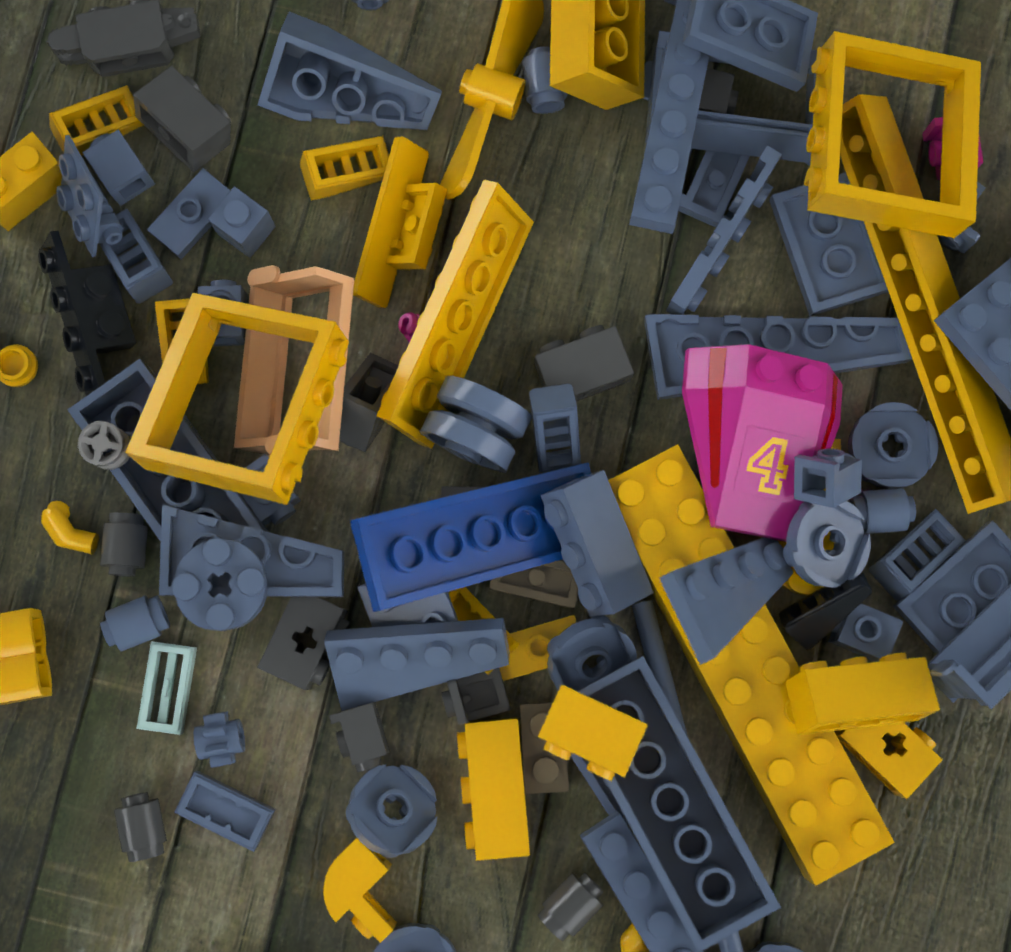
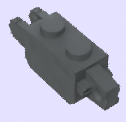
(125, 37)

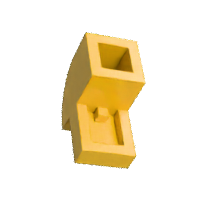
(348, 886)

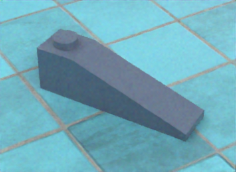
(333, 77)

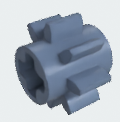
(219, 739)

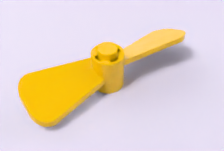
(493, 87)

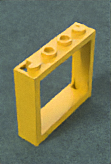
(959, 136)
(181, 372)

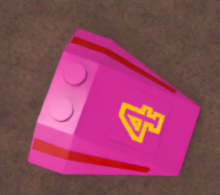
(747, 424)

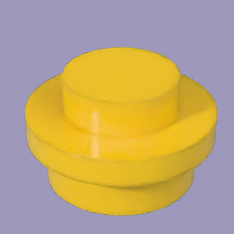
(17, 365)

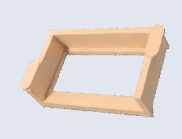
(266, 356)

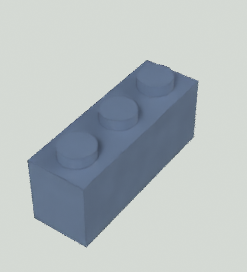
(596, 544)

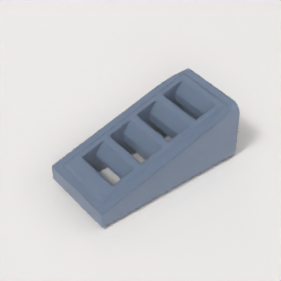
(145, 278)
(555, 404)
(897, 573)

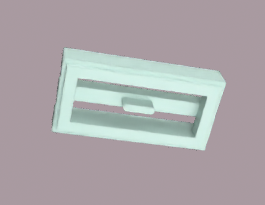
(183, 693)

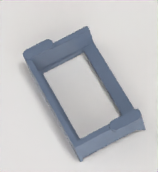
(734, 132)
(974, 653)

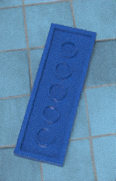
(458, 539)

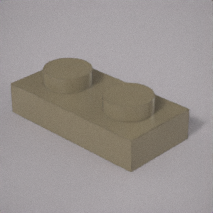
(545, 583)
(541, 769)

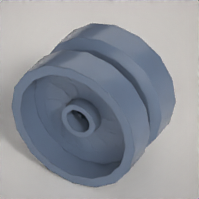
(476, 423)

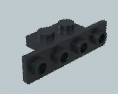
(90, 311)

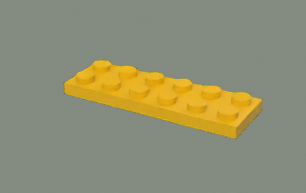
(457, 309)

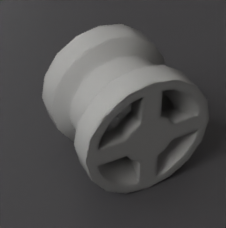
(95, 441)

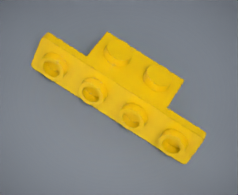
(401, 223)

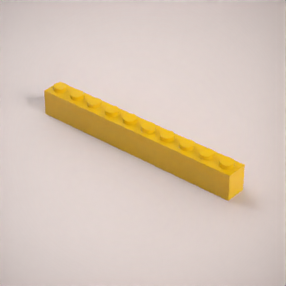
(920, 292)

